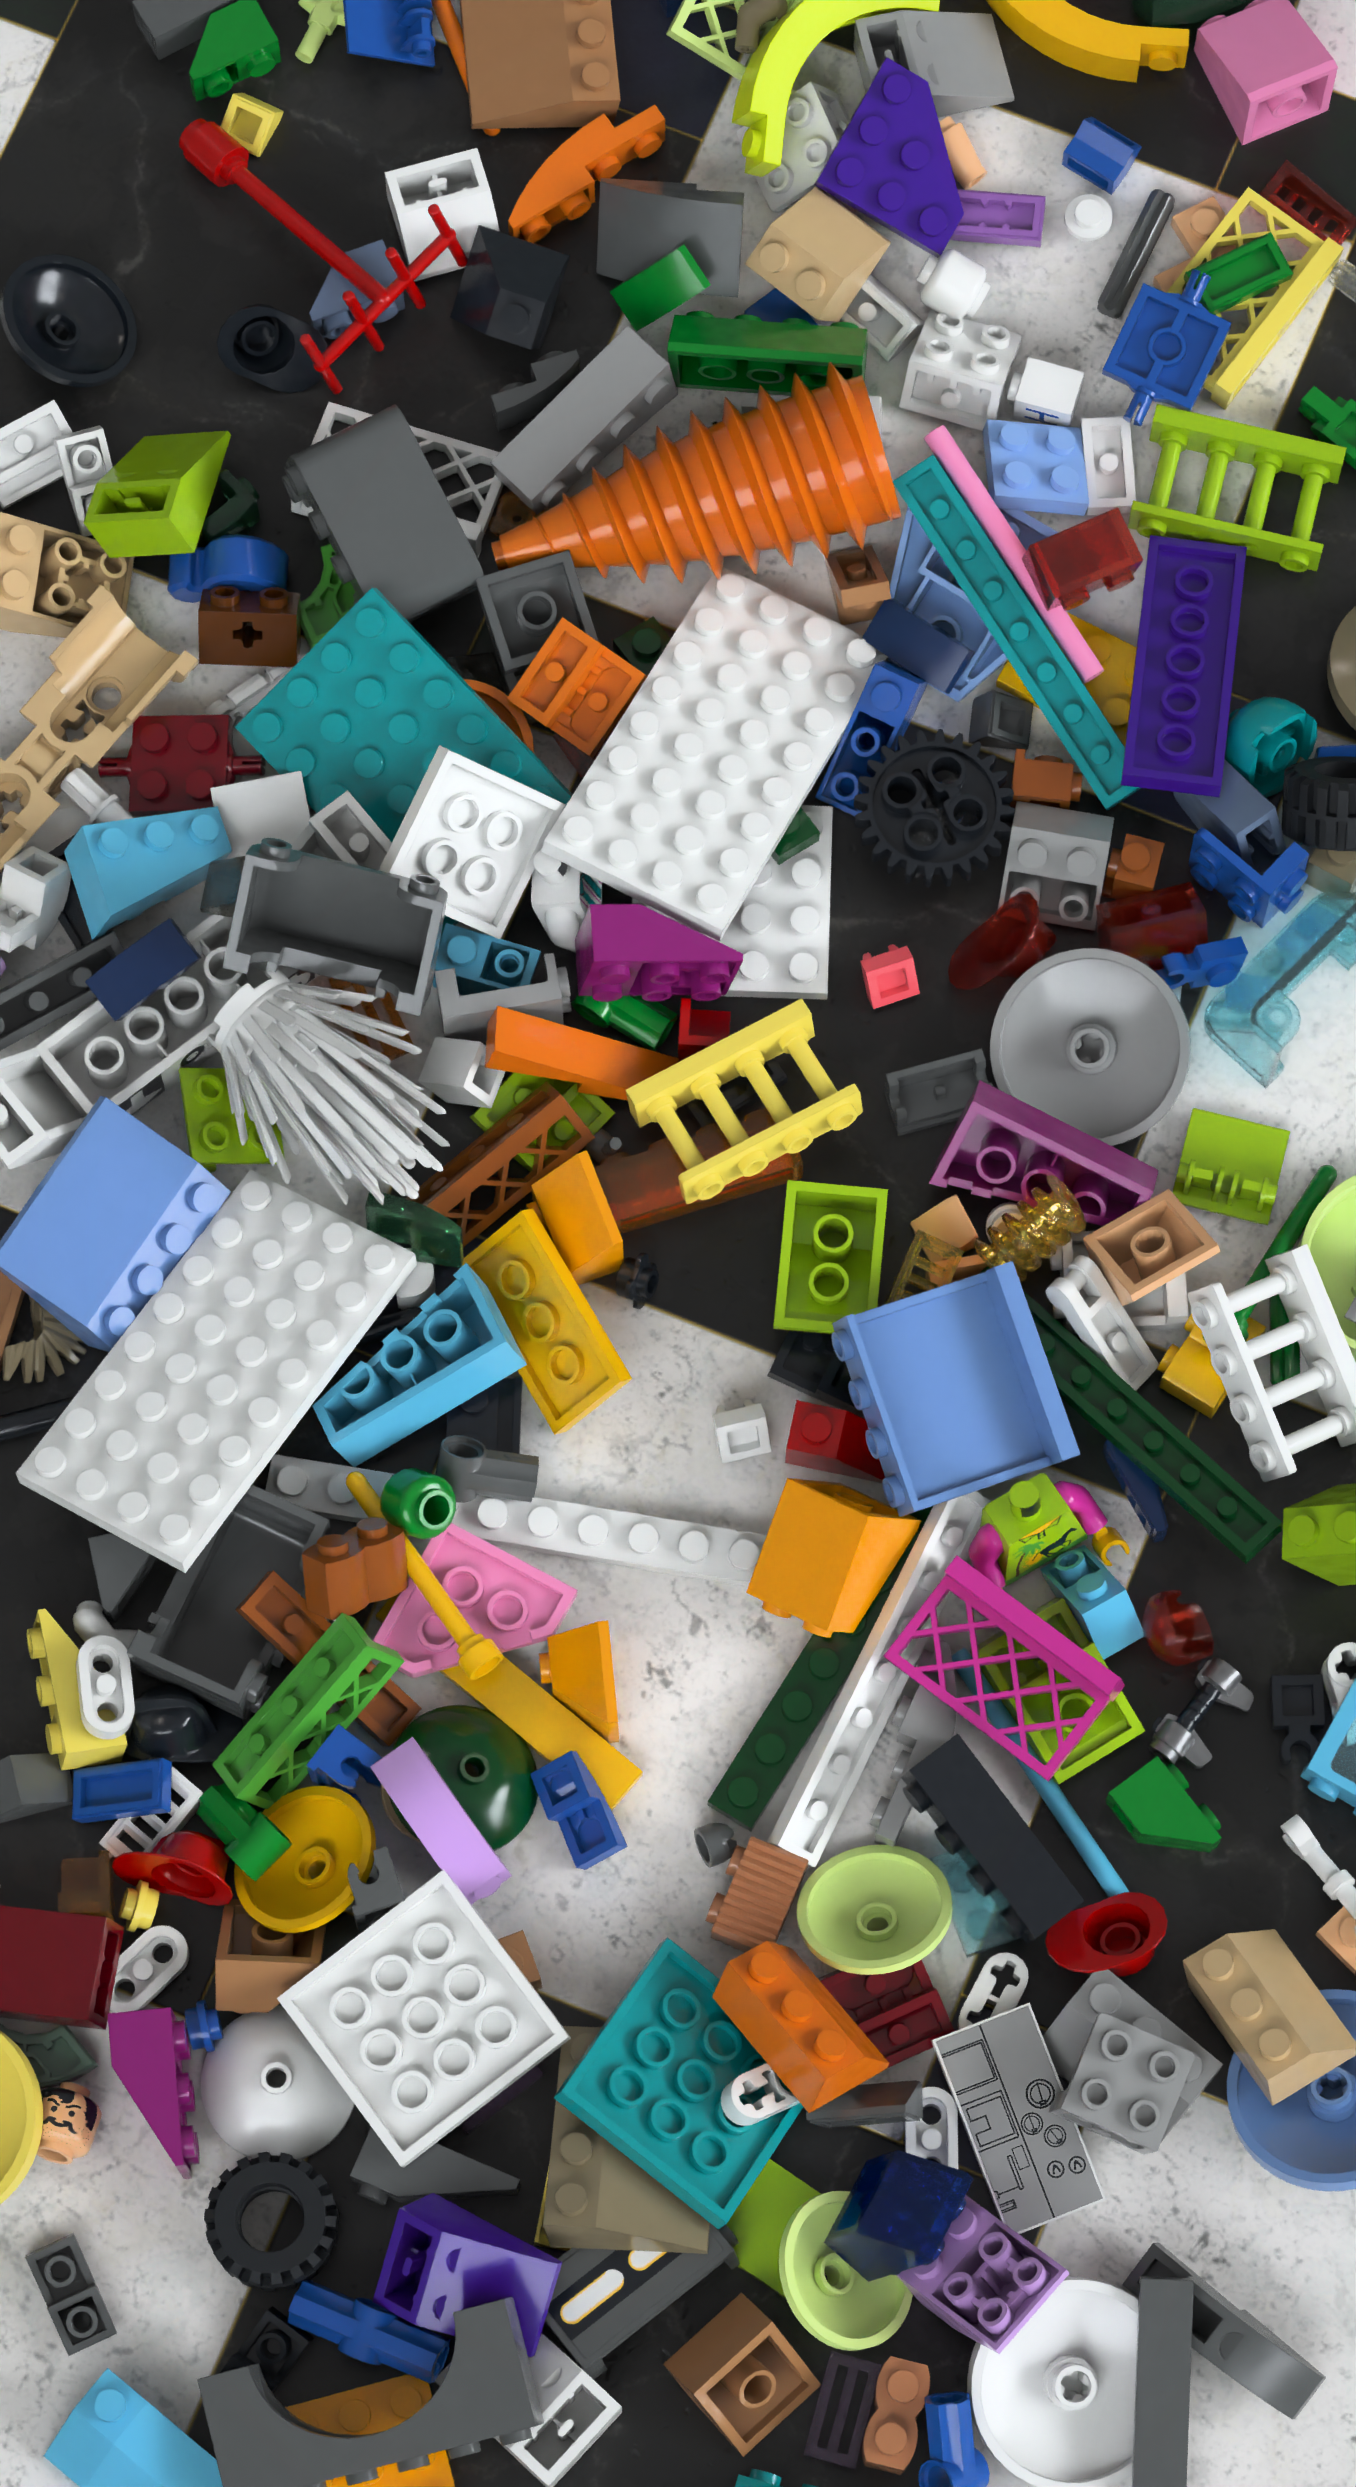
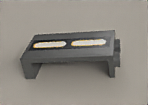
(614, 2293)

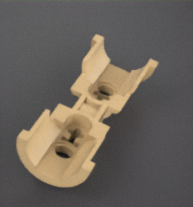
(96, 655)

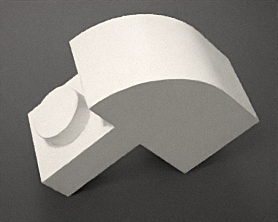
(31, 898)

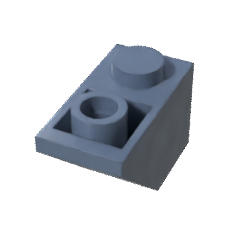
(330, 311)

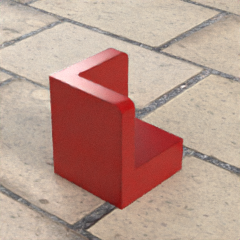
(700, 1028)

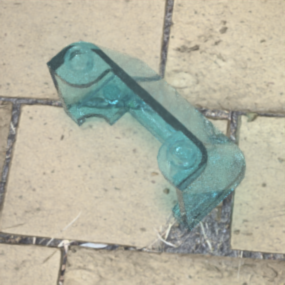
(1253, 1012)

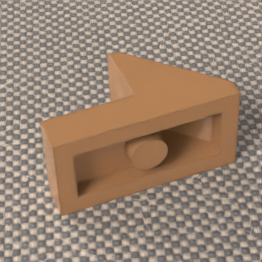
(857, 584)

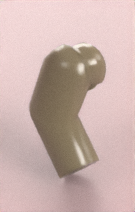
(750, 18)

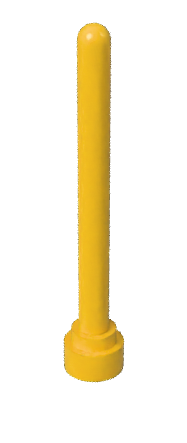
(476, 1653)

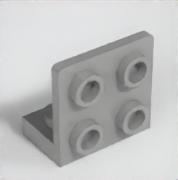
(1125, 2084)

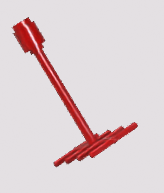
(226, 163)

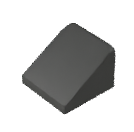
(1000, 721)

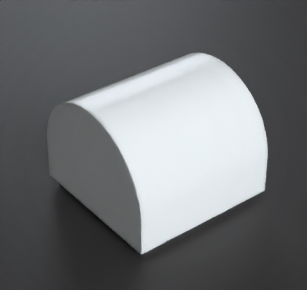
(417, 1286)

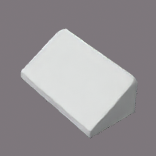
(887, 319)

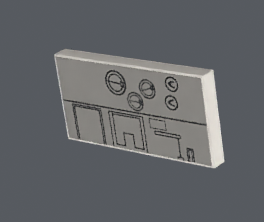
(1004, 2097)

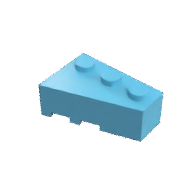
(142, 861)

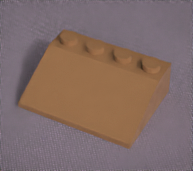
(539, 62)

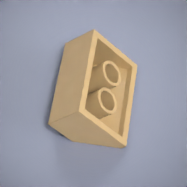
(1268, 2011)

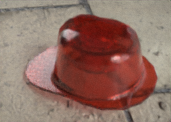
(1002, 945)

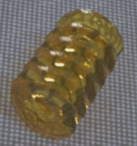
(1036, 1232)

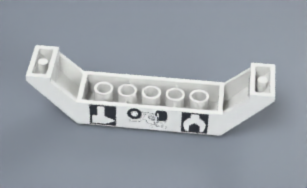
(138, 1058)

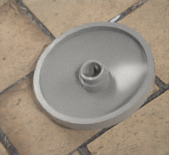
(1092, 1043)

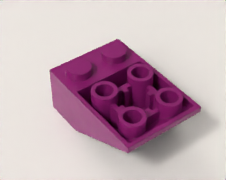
(647, 954)
(148, 2060)

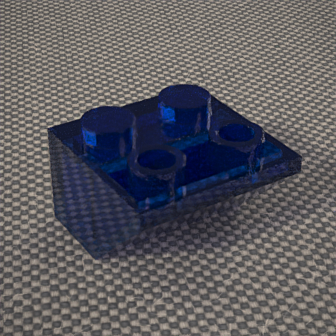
(898, 2214)

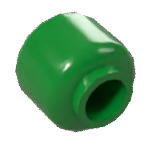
(418, 1503)

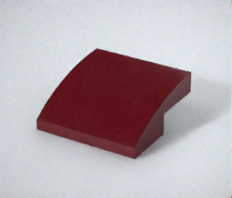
(893, 2009)

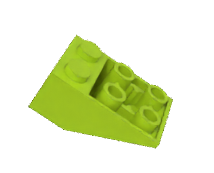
(157, 495)

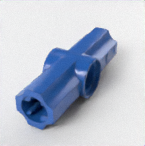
(368, 2331)
(951, 2444)

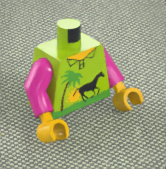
(1037, 1525)

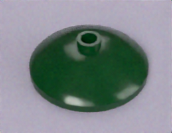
(504, 1792)

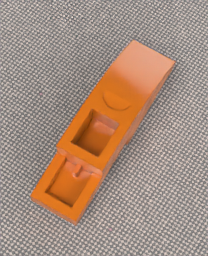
(568, 176)

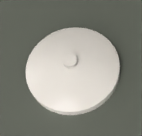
(1062, 2389)

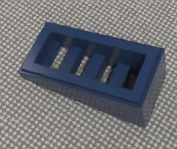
(1140, 1491)

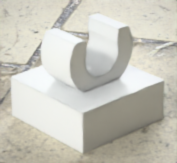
(741, 1431)

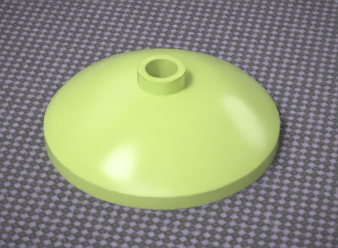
(871, 1892)
(847, 2308)

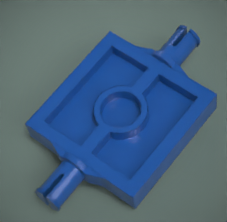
(1166, 347)

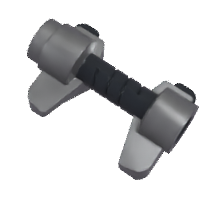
(1176, 1737)

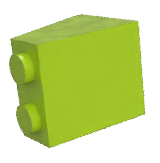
(1322, 1534)

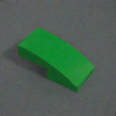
(660, 288)

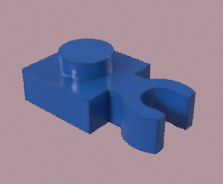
(1209, 964)

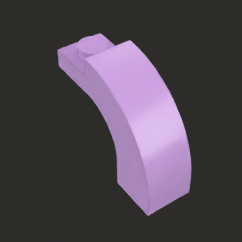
(440, 1821)

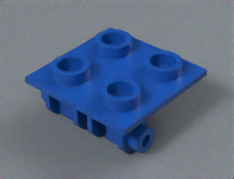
(390, 30)

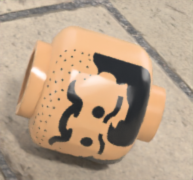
(68, 2123)

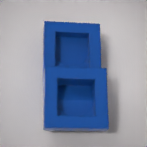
(580, 1808)

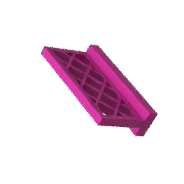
(1029, 1631)

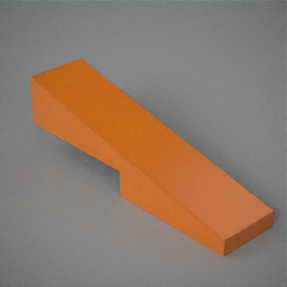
(564, 1053)

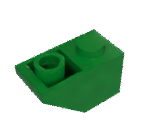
(232, 48)
(1160, 1811)

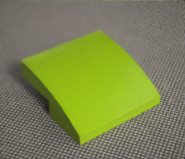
(518, 1086)

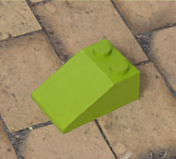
(829, 1254)

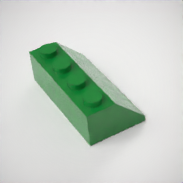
(752, 352)

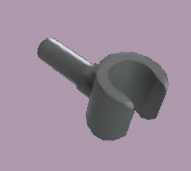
(603, 1146)

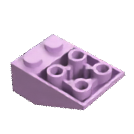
(985, 2279)

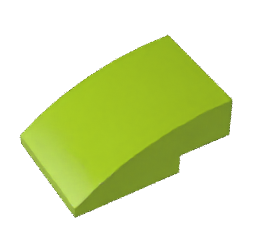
(1110, 1730)

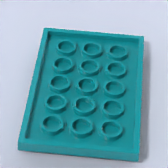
(372, 713)

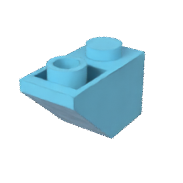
(484, 961)
(1095, 1600)

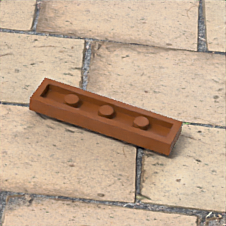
(288, 1625)

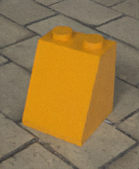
(828, 1555)

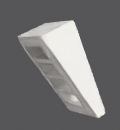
(180, 1817)

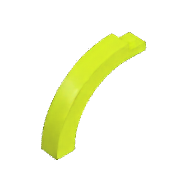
(777, 61)

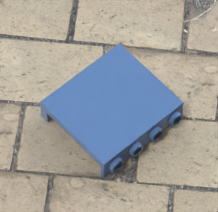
(954, 1389)

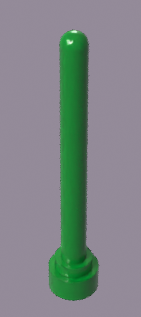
(1290, 1232)

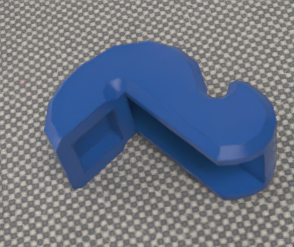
(227, 561)

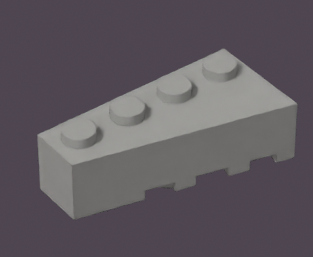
(586, 421)

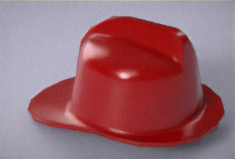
(181, 1865)
(1109, 1935)

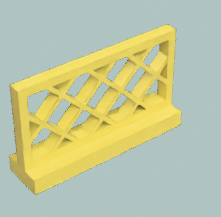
(1278, 309)

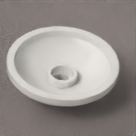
(259, 2118)

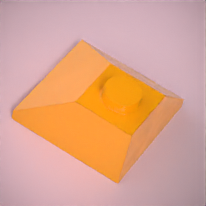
(583, 1676)

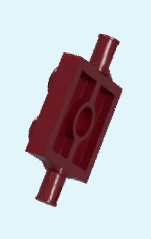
(178, 762)

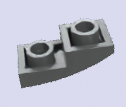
(523, 401)
(71, 2294)

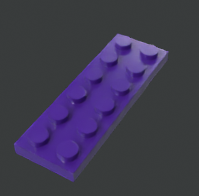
(1184, 666)

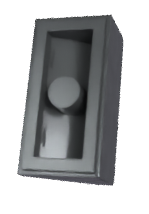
(872, 2105)

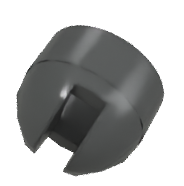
(715, 1843)

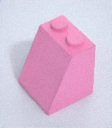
(1265, 67)

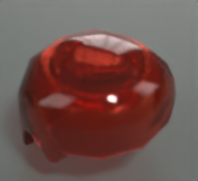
(1176, 1630)

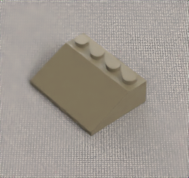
(600, 2194)

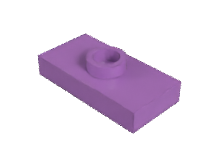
(1001, 218)

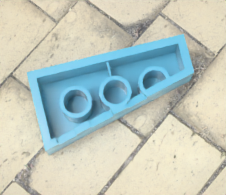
(422, 1371)

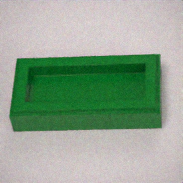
(1242, 274)

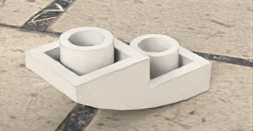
(83, 462)

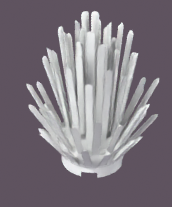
(306, 1076)

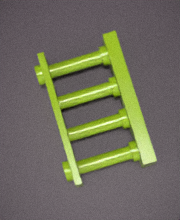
(1269, 454)

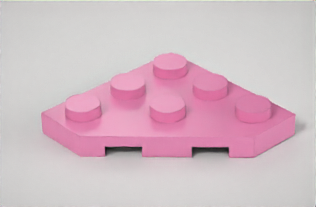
(492, 1592)

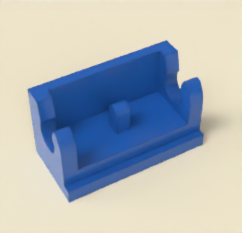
(342, 1761)

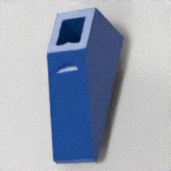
(877, 720)

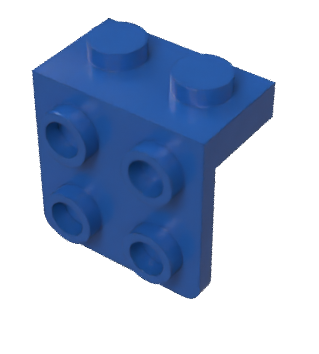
(1248, 892)

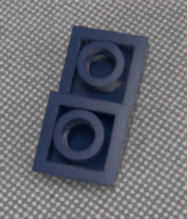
(918, 645)
(143, 969)

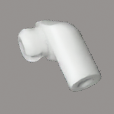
(90, 1622)

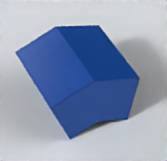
(1100, 154)

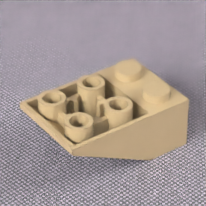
(52, 575)

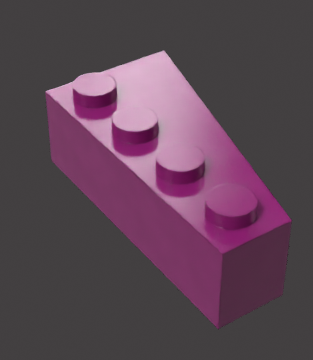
(1012, 1147)

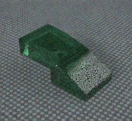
(431, 1234)

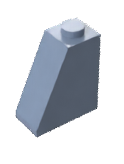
(1238, 819)

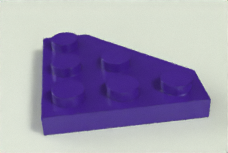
(896, 161)

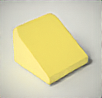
(251, 122)

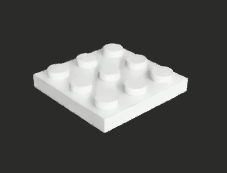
(474, 837)

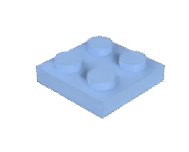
(1035, 467)

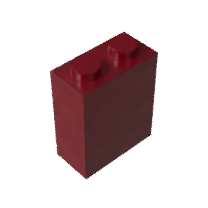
(57, 1966)

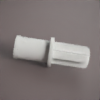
(92, 798)

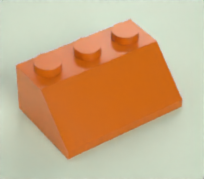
(796, 2024)

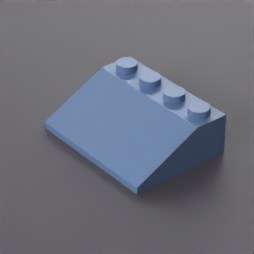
(108, 1224)

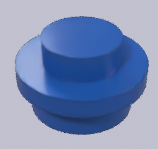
(203, 2026)

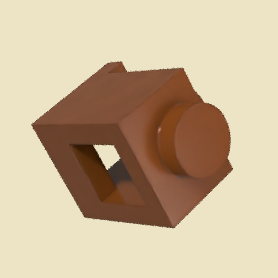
(1044, 781)
(1133, 868)

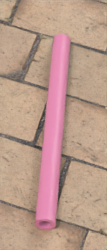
(1010, 550)

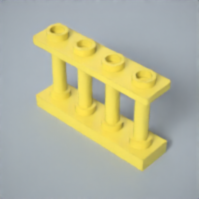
(744, 1056)

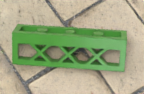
(299, 1712)

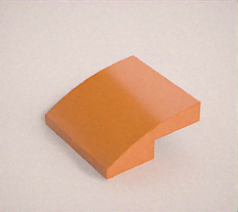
(577, 687)

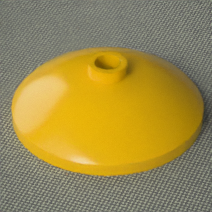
(327, 1836)

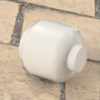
(953, 284)

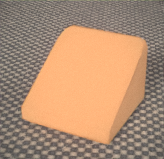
(948, 1223)

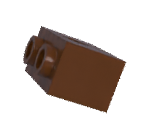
(227, 638)

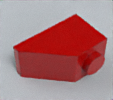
(831, 1442)

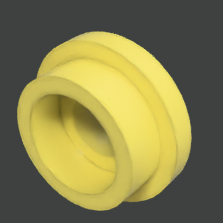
(139, 1906)

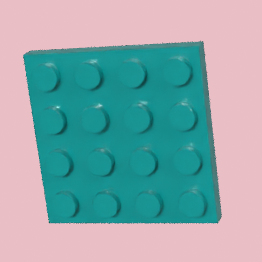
(658, 2084)

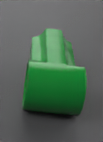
(638, 1019)
(248, 1835)

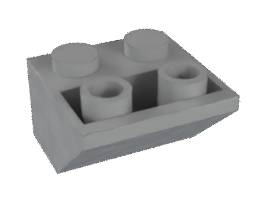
(1058, 861)

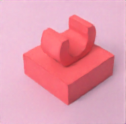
(889, 976)

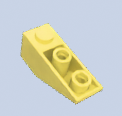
(59, 1692)

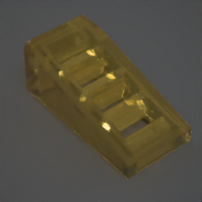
(912, 1258)

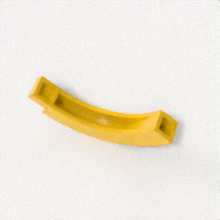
(1091, 42)

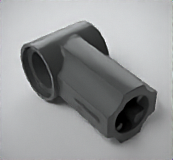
(486, 1472)

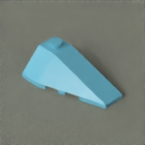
(127, 2442)

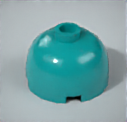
(1267, 739)

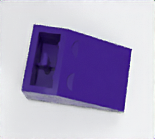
(454, 2261)

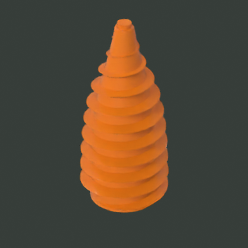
(727, 489)

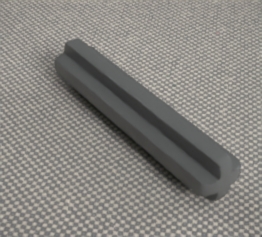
(1135, 253)

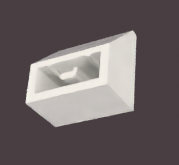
(461, 192)

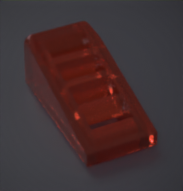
(1315, 197)

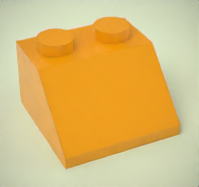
(579, 1219)

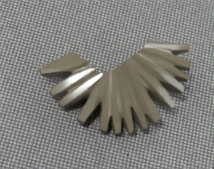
(49, 1342)

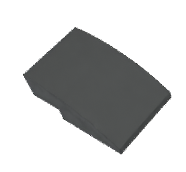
(653, 218)
(526, 606)

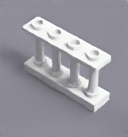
(1321, 1342)

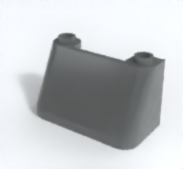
(337, 922)

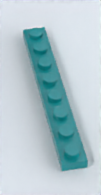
(1016, 628)

